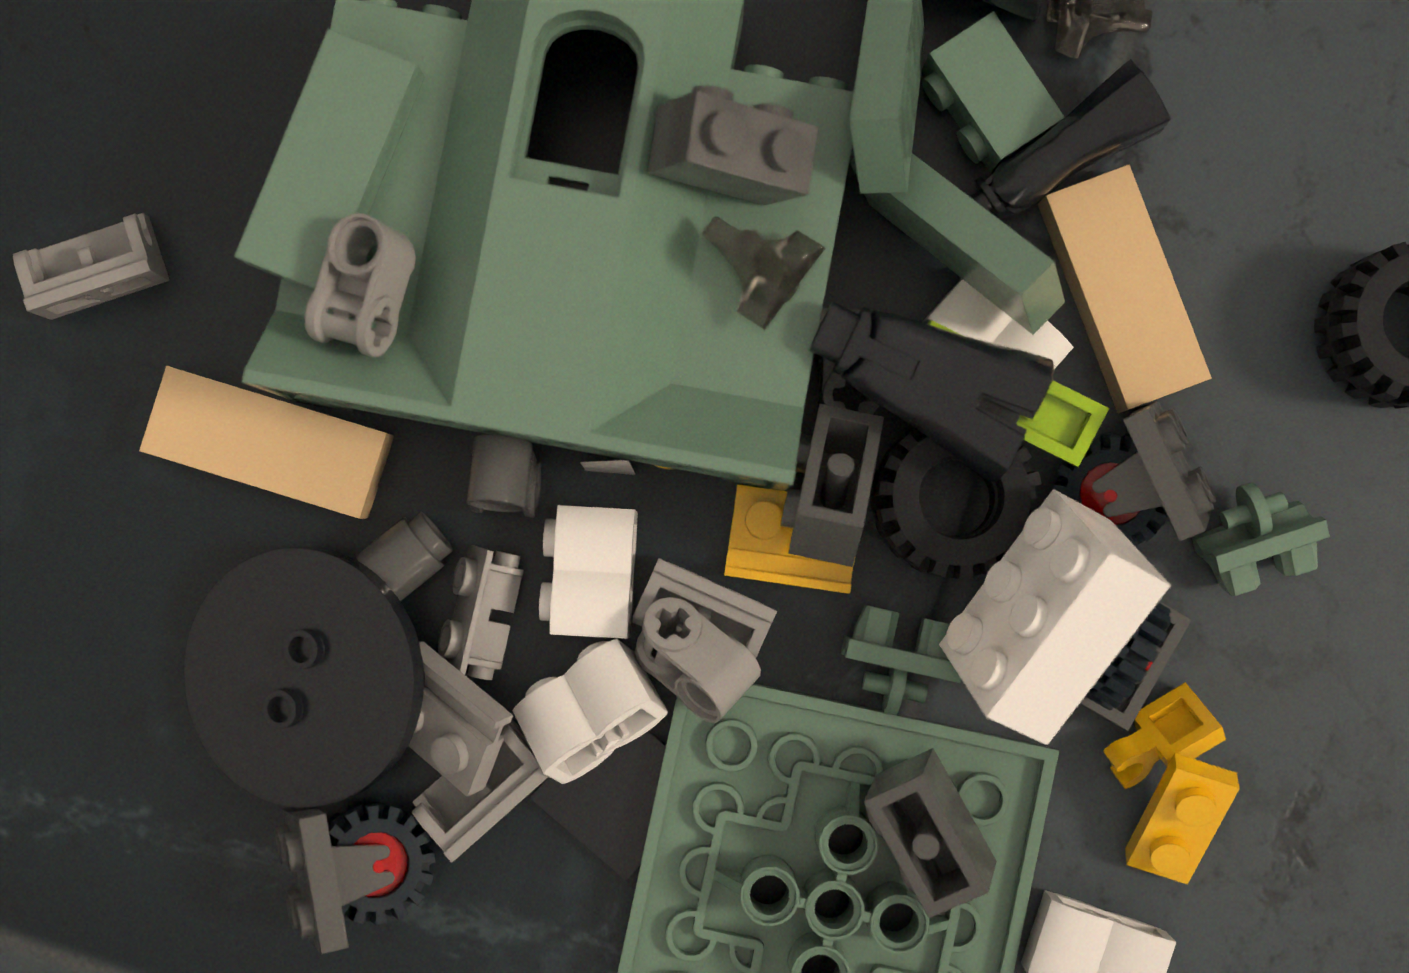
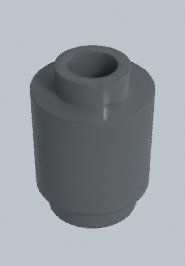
(407, 554)

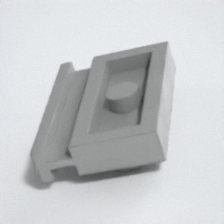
(457, 725)

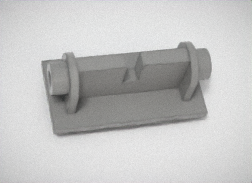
(480, 587)

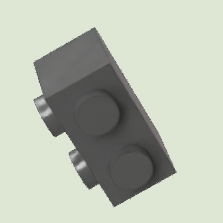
(733, 146)
(836, 485)
(930, 833)

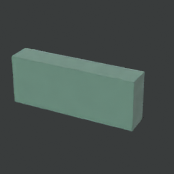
(887, 94)
(329, 156)
(973, 245)

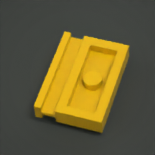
(761, 546)

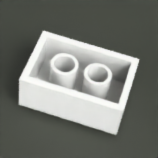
(1051, 617)

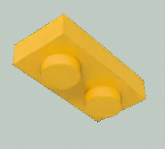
(1181, 818)

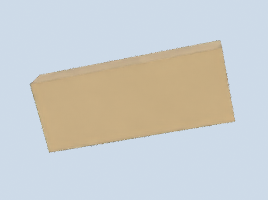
(1123, 289)
(266, 443)

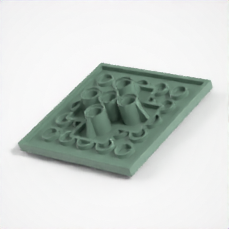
(763, 801)

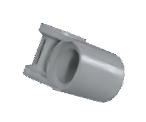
(361, 289)
(695, 660)

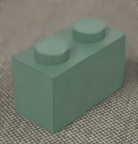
(989, 92)

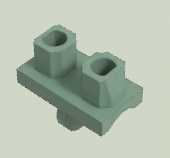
(1256, 531)
(873, 644)

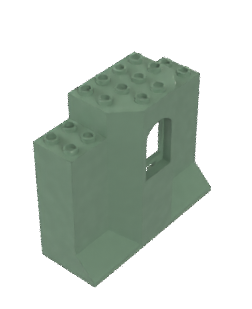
(563, 307)

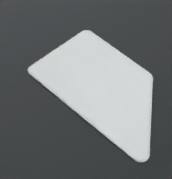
(614, 466)

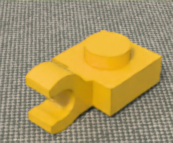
(1165, 727)

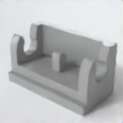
(91, 268)
(727, 609)
(461, 820)

